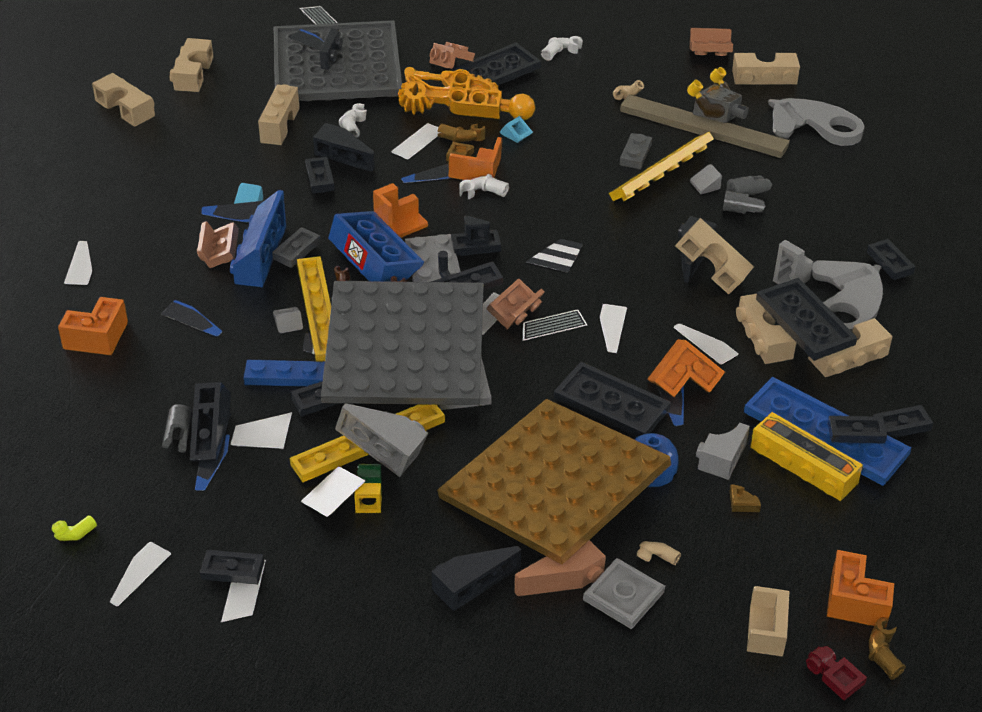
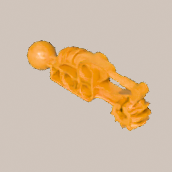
(463, 87)

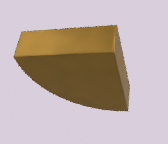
(461, 149)
(743, 501)

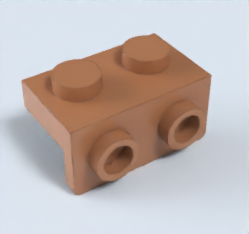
(711, 40)
(445, 54)
(217, 245)
(514, 303)

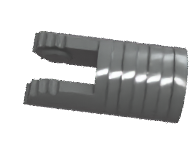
(749, 185)
(741, 203)
(178, 426)

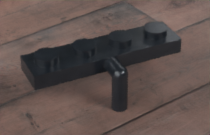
(486, 273)

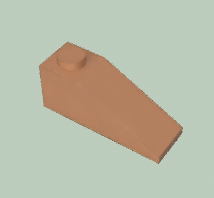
(551, 576)

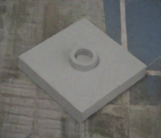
(624, 593)

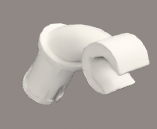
(557, 44)
(348, 120)
(485, 183)

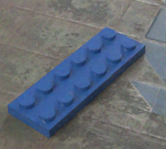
(812, 416)

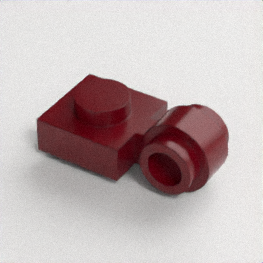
(839, 676)

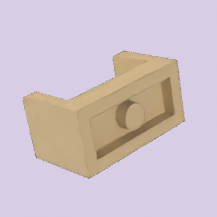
(768, 621)

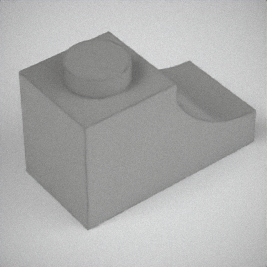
(791, 264)
(722, 451)

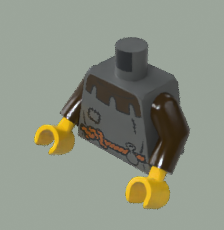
(717, 100)

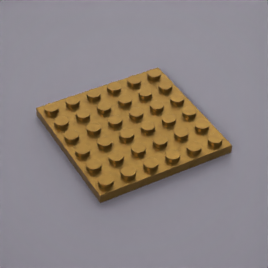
(554, 480)

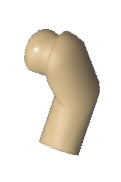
(623, 91)
(659, 549)

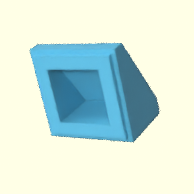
(516, 130)
(249, 193)

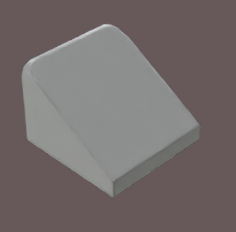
(707, 180)
(288, 319)

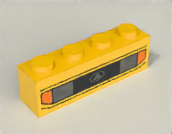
(806, 456)

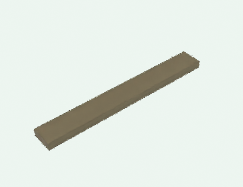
(696, 124)

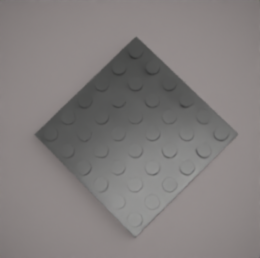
(363, 67)
(404, 343)

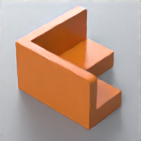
(470, 167)
(399, 214)
(94, 331)
(682, 363)
(857, 597)

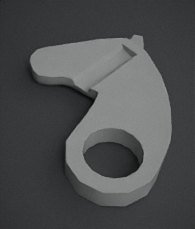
(795, 113)
(859, 288)

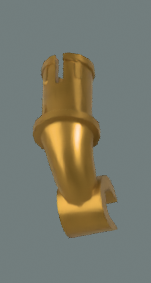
(460, 135)
(880, 650)

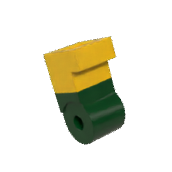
(369, 489)

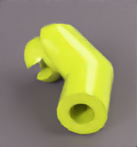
(76, 532)

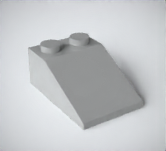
(383, 435)

